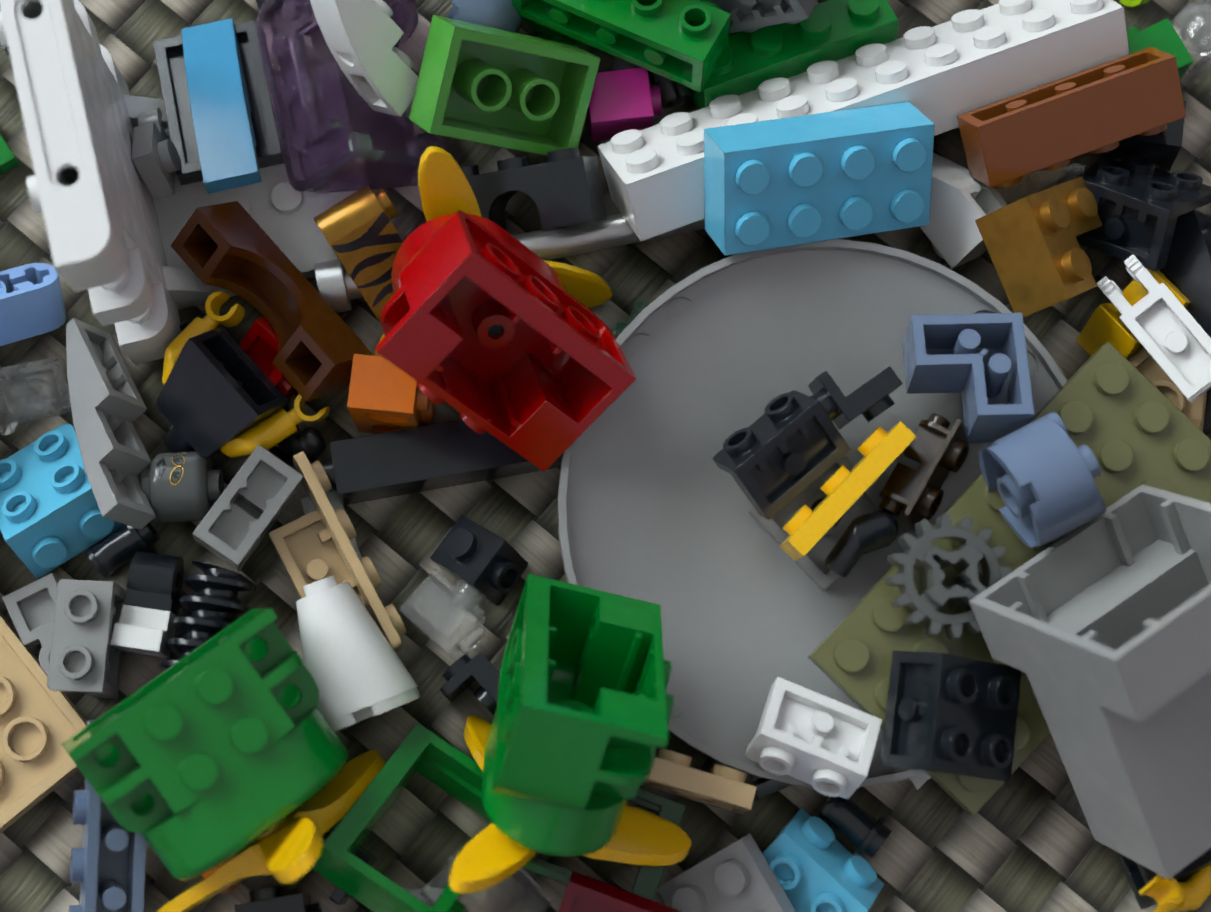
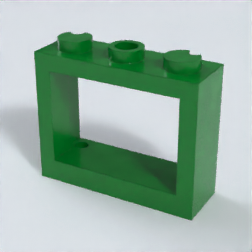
(438, 763)

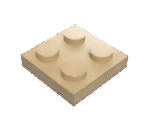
(719, 788)

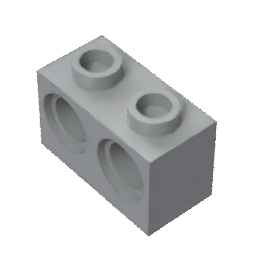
(248, 508)

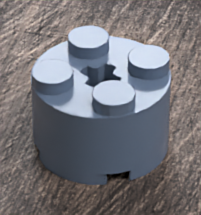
(1043, 480)

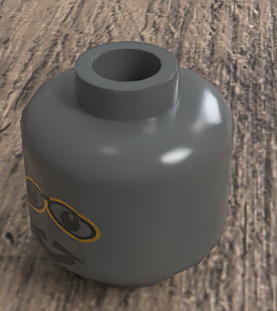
(181, 486)

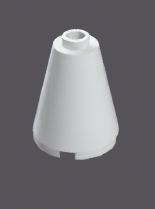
(349, 656)

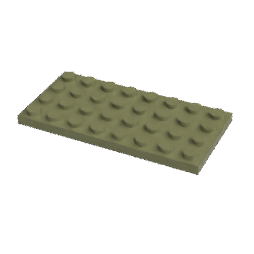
(1136, 441)

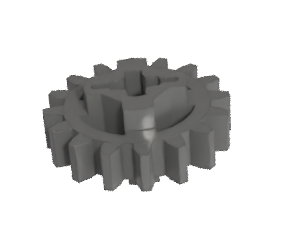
(930, 561)

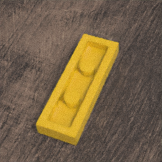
(844, 489)

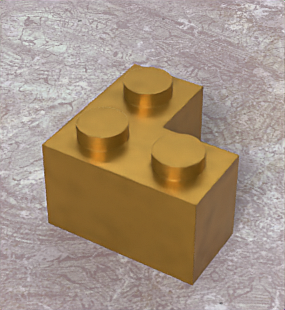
(1038, 246)

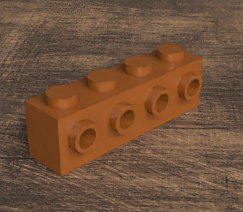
(1072, 117)

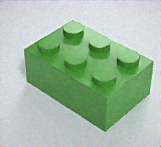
(502, 87)

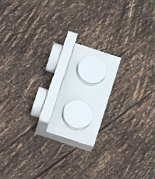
(814, 739)

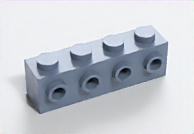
(110, 858)

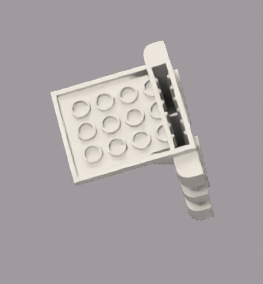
(94, 203)

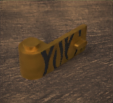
(364, 242)

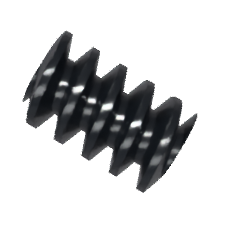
(208, 609)

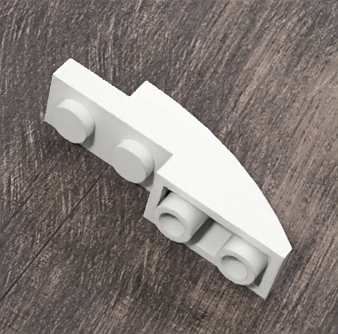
(363, 46)

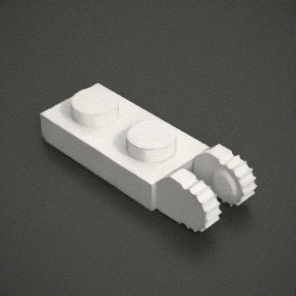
(1165, 330)

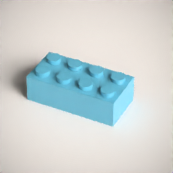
(817, 177)

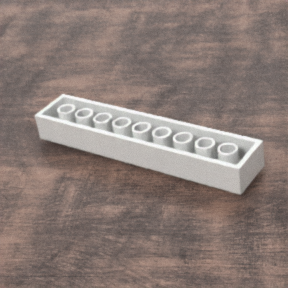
(938, 69)

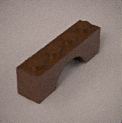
(236, 254)

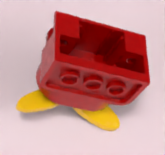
(498, 324)

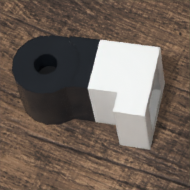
(149, 604)

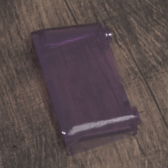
(322, 122)

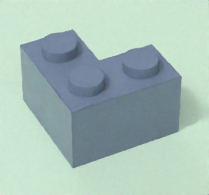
(976, 357)

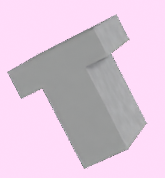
(1122, 668)

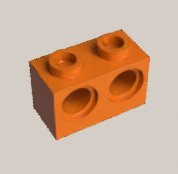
(385, 397)

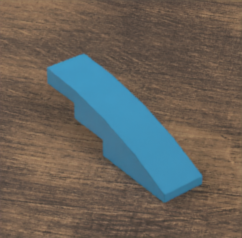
(220, 106)

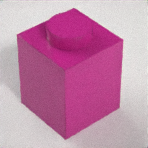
(622, 102)

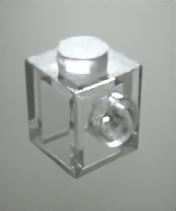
(446, 614)

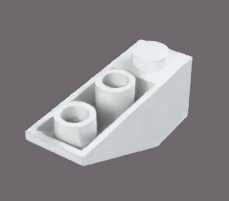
(954, 207)

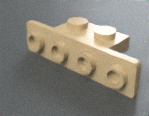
(321, 547)

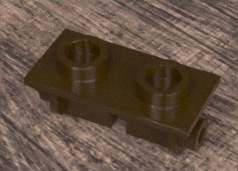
(919, 490)

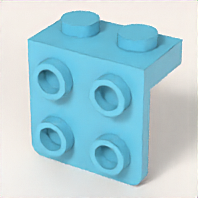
(49, 503)
(819, 870)

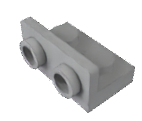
(82, 637)

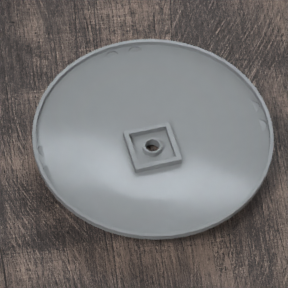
(669, 527)

